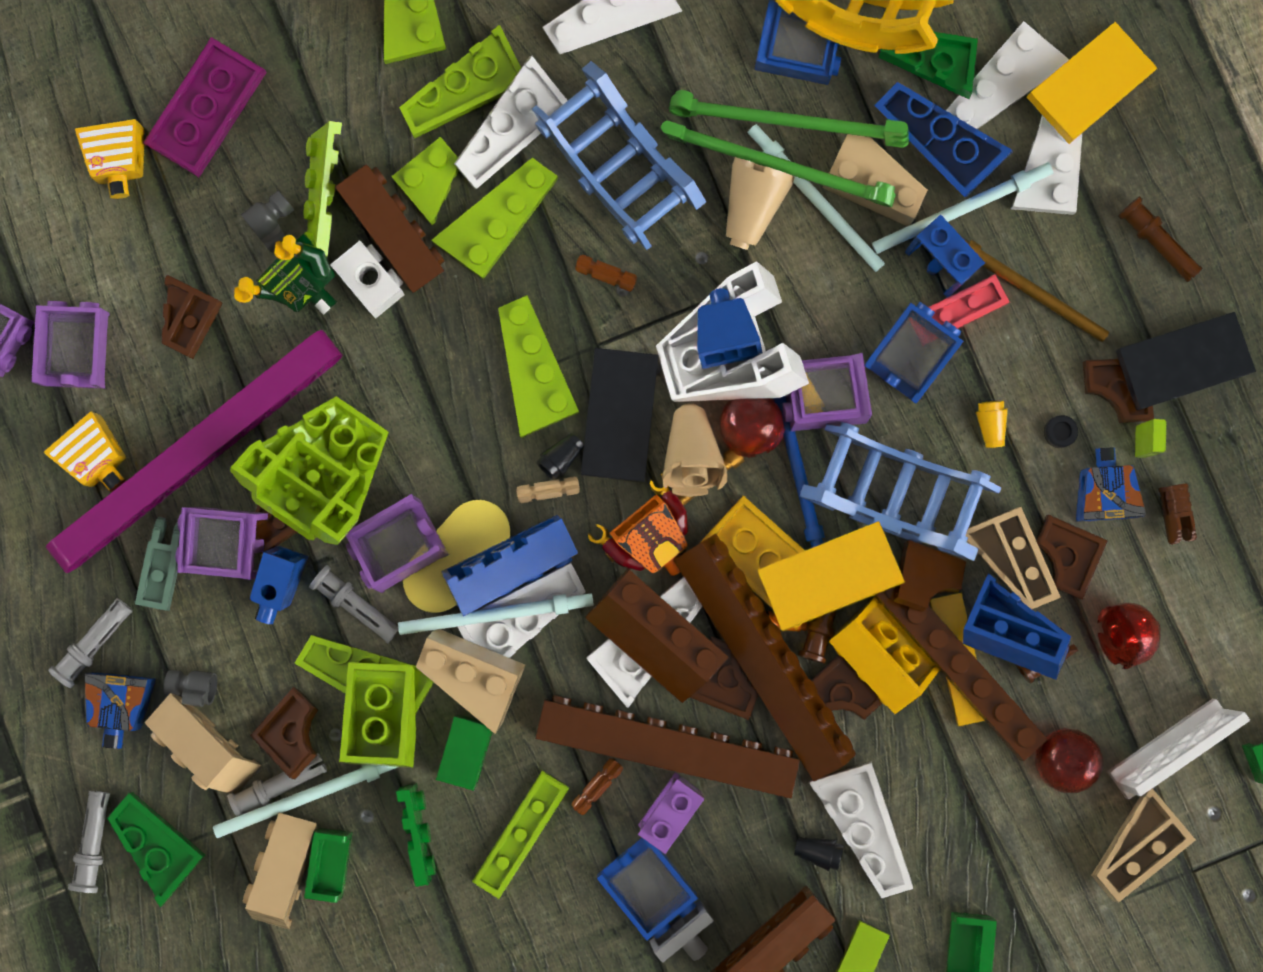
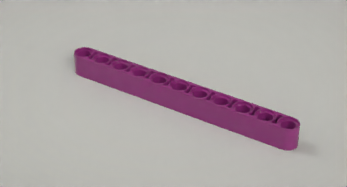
(194, 451)

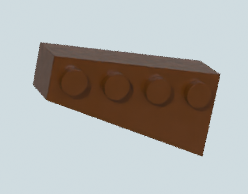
(390, 228)

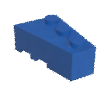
(1014, 632)

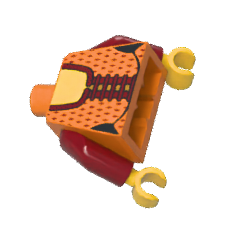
(650, 535)

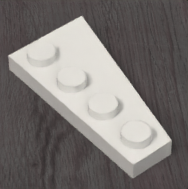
(600, 19)
(1008, 76)
(509, 124)
(1057, 191)
(510, 634)
(621, 671)
(863, 818)

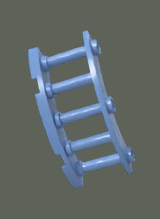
(640, 142)
(890, 521)

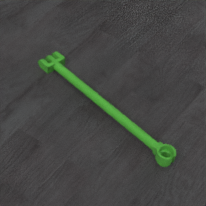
(893, 132)
(880, 194)

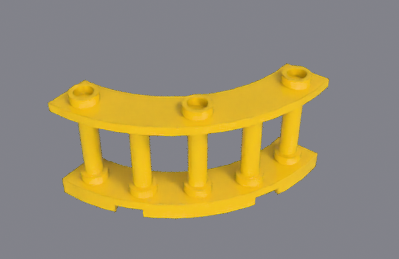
(870, 33)

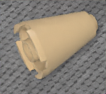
(753, 200)
(692, 454)

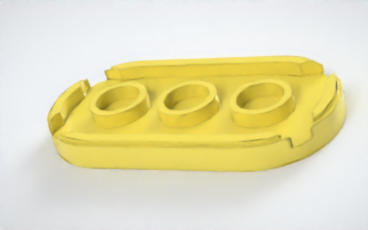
(464, 534)

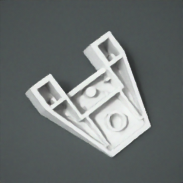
(764, 376)

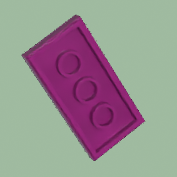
(205, 107)

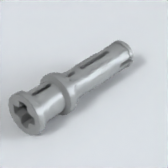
(343, 595)
(82, 653)
(263, 792)
(88, 857)

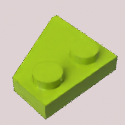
(428, 178)

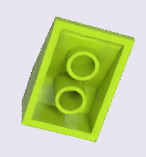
(379, 715)

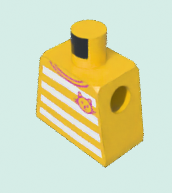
(113, 154)
(89, 453)

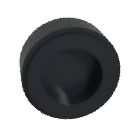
(1061, 431)

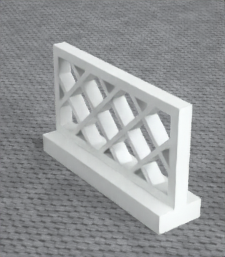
(1175, 748)

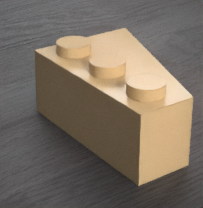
(866, 163)
(1014, 556)
(471, 675)
(200, 746)
(1141, 847)
(280, 870)

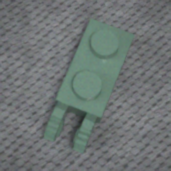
(159, 569)

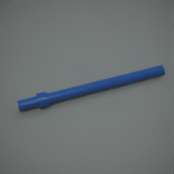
(813, 532)

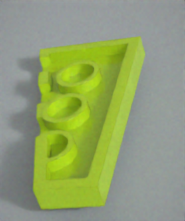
(411, 29)
(464, 85)
(321, 188)
(493, 222)
(535, 376)
(330, 663)

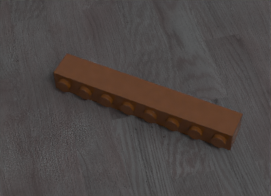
(765, 657)
(668, 748)

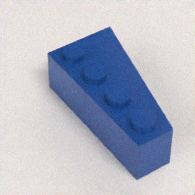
(948, 143)
(509, 564)

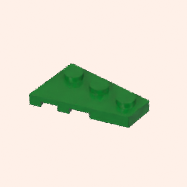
(946, 65)
(155, 845)
(421, 864)

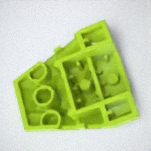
(315, 470)

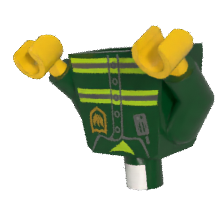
(293, 278)

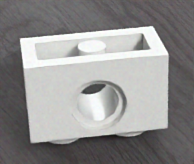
(352, 267)

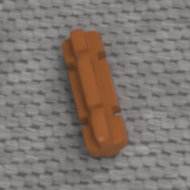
(606, 273)
(597, 786)

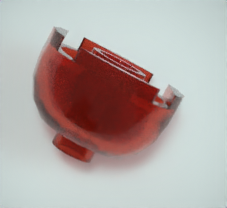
(751, 426)
(1129, 634)
(1069, 761)

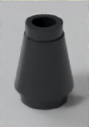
(559, 457)
(820, 852)

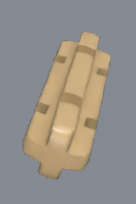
(548, 489)

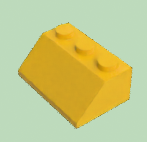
(884, 656)

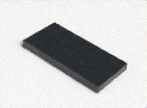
(1185, 361)
(619, 415)

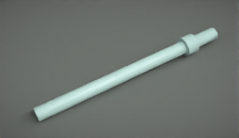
(1019, 182)
(817, 199)
(559, 604)
(367, 772)

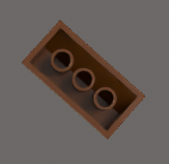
(656, 636)
(782, 936)

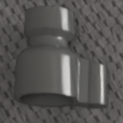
(264, 219)
(196, 687)

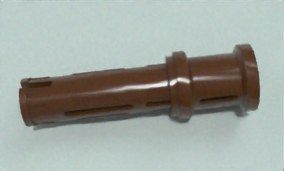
(1150, 228)
(818, 638)

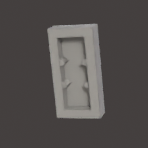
(684, 935)

